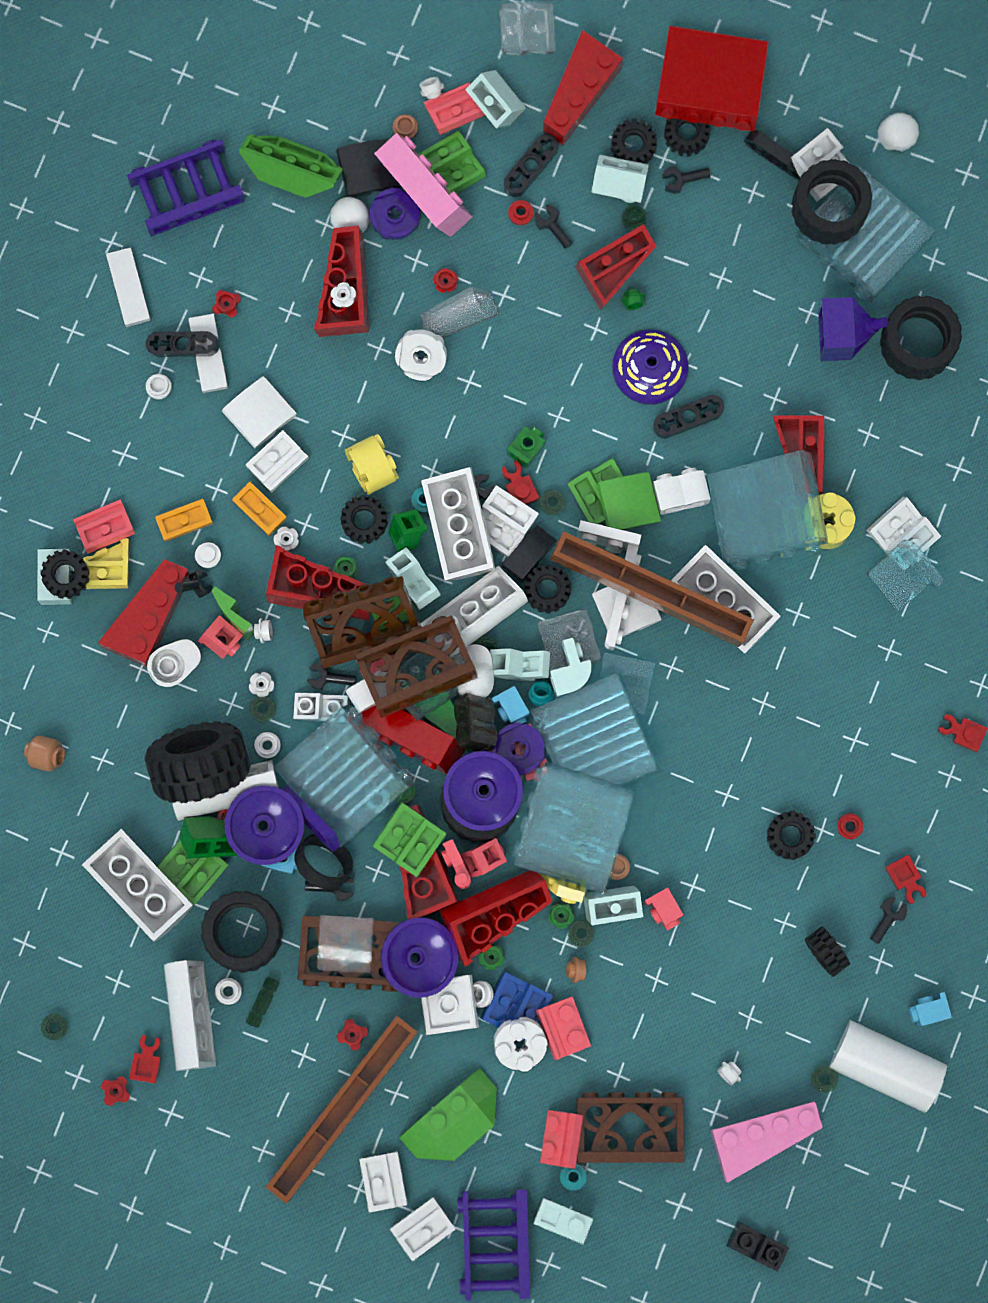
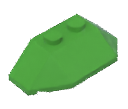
(289, 165)
(455, 1121)

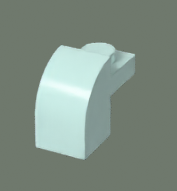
(417, 583)
(520, 665)
(572, 676)

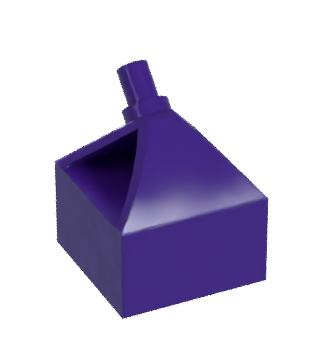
(845, 328)

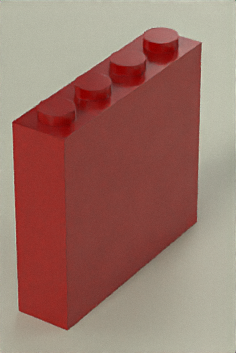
(711, 78)

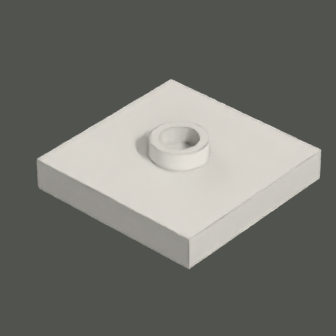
(451, 1008)

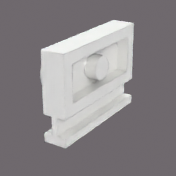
(277, 461)
(383, 1182)
(422, 1229)

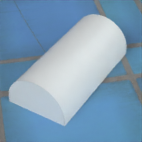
(458, 524)
(715, 580)
(480, 607)
(259, 775)
(138, 886)
(189, 1015)
(888, 1066)

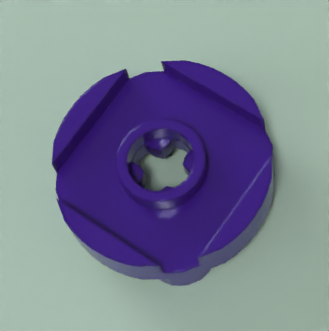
(388, 227)
(524, 734)

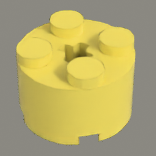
(371, 464)
(842, 519)

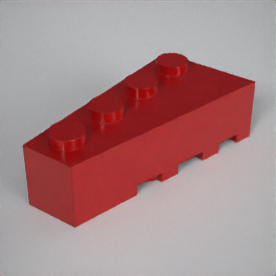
(146, 617)
(415, 738)
(494, 913)

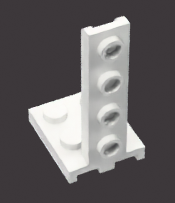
(615, 541)

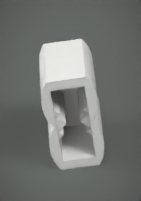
(681, 491)

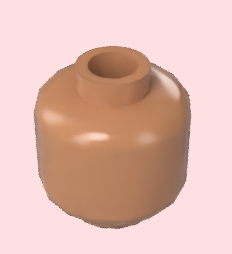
(44, 753)

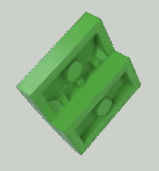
(455, 162)
(586, 491)
(628, 501)
(230, 609)
(409, 839)
(191, 875)

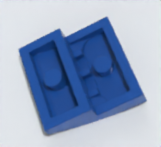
(513, 1000)

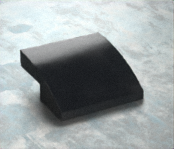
(363, 170)

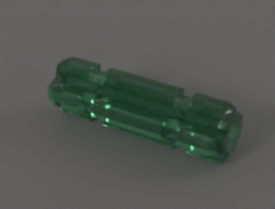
(262, 1002)

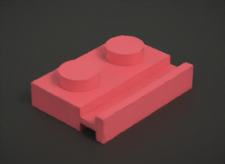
(453, 109)
(104, 526)
(563, 1028)
(561, 1139)

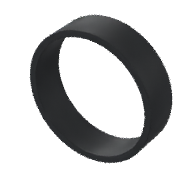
(314, 876)

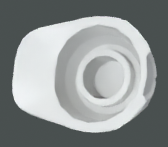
(173, 662)
(484, 668)

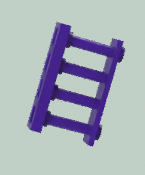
(183, 212)
(518, 1256)

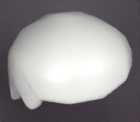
(898, 132)
(349, 213)

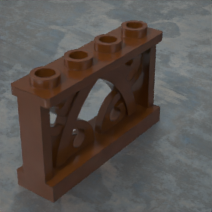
(366, 598)
(412, 642)
(309, 978)
(658, 1153)

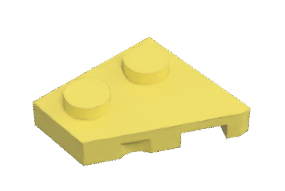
(109, 567)
(567, 891)

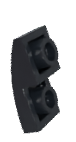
(529, 553)
(757, 1246)

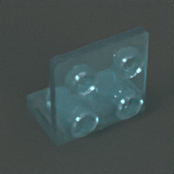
(904, 574)

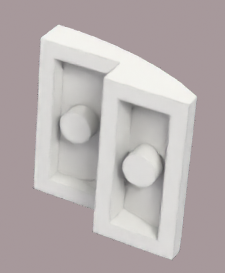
(821, 148)
(259, 412)
(506, 520)
(901, 523)
(639, 614)

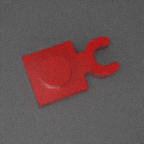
(520, 487)
(967, 733)
(904, 874)
(146, 1065)

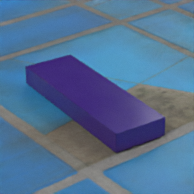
(315, 823)

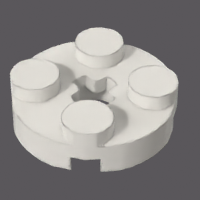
(426, 341)
(523, 1058)

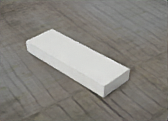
(128, 287)
(209, 367)

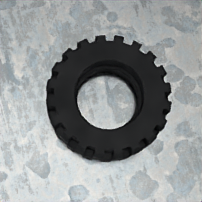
(197, 762)

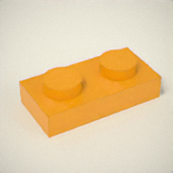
(259, 509)
(183, 520)

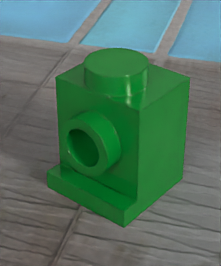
(523, 454)
(406, 530)

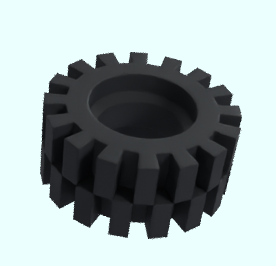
(638, 129)
(686, 146)
(359, 504)
(57, 560)
(547, 573)
(805, 828)
(827, 951)

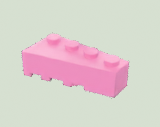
(423, 185)
(760, 1138)

